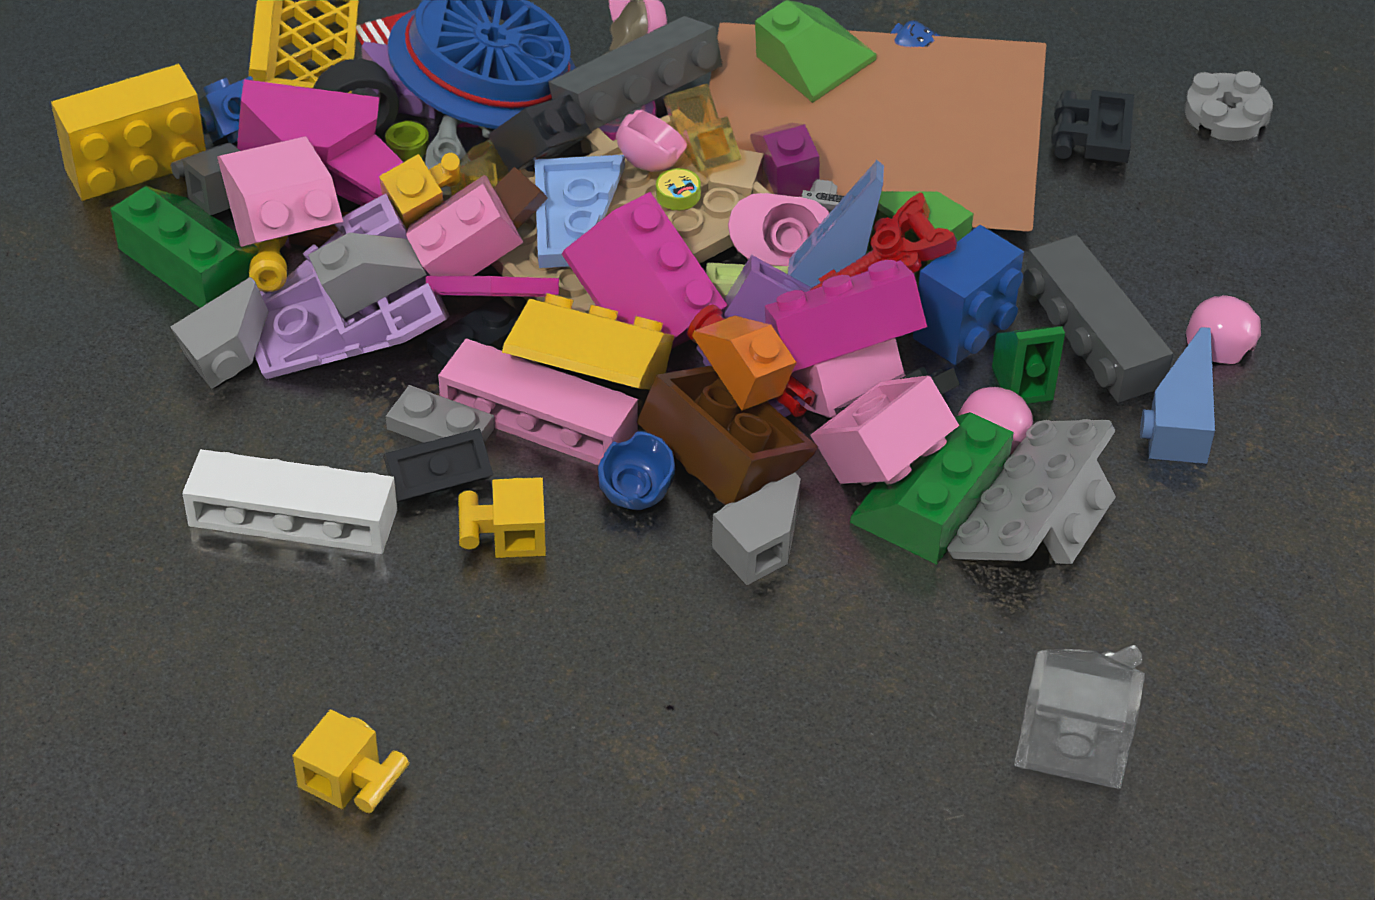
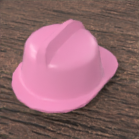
(773, 225)

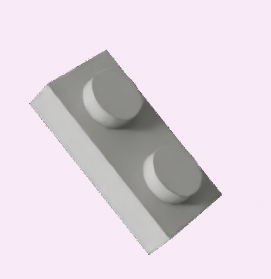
(432, 417)

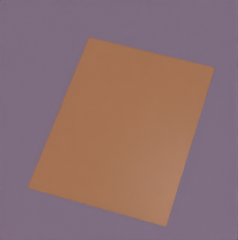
(935, 116)

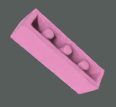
(539, 401)

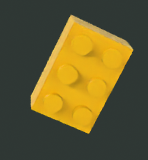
(128, 131)

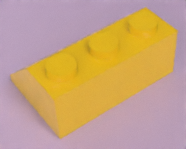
(590, 341)

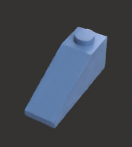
(843, 233)
(1183, 407)

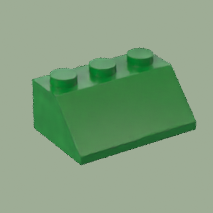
(181, 244)
(940, 491)

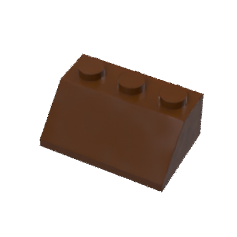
(718, 441)

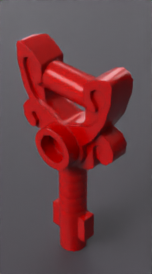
(890, 240)

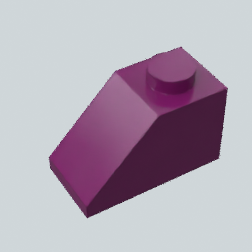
(788, 158)

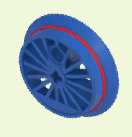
(496, 66)

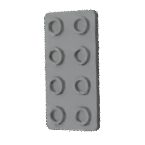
(1044, 493)

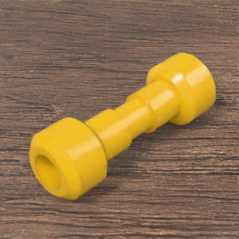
(268, 266)

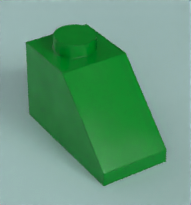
(1029, 362)

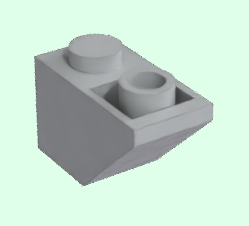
(758, 530)

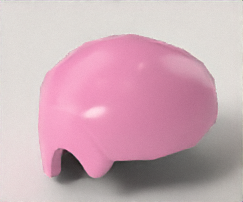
(649, 142)
(1232, 325)
(1001, 408)

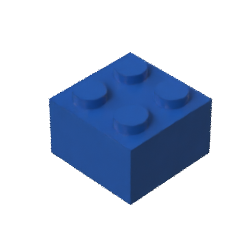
(969, 294)

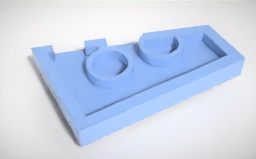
(577, 200)

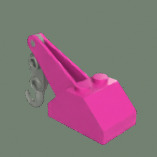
(339, 130)

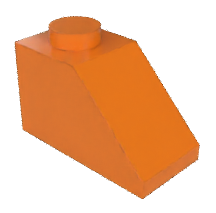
(747, 358)

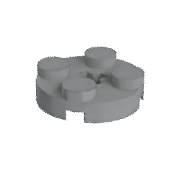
(1212, 93)

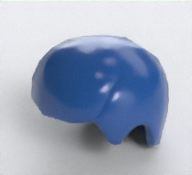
(637, 471)

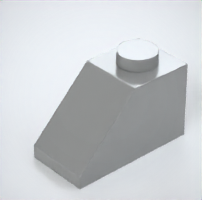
(364, 269)
(223, 333)

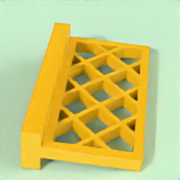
(268, 43)

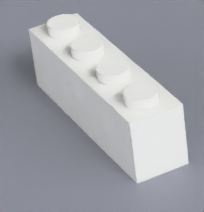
(290, 501)

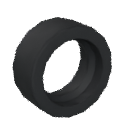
(363, 73)

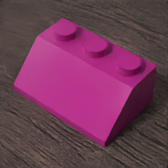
(642, 268)
(847, 313)

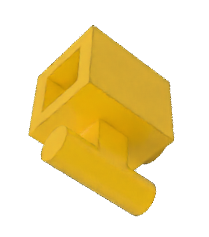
(416, 188)
(513, 518)
(343, 758)

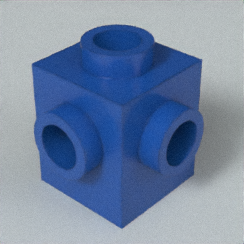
(222, 109)

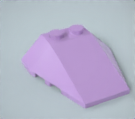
(309, 330)

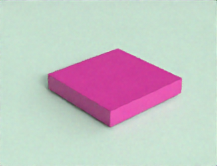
(493, 286)

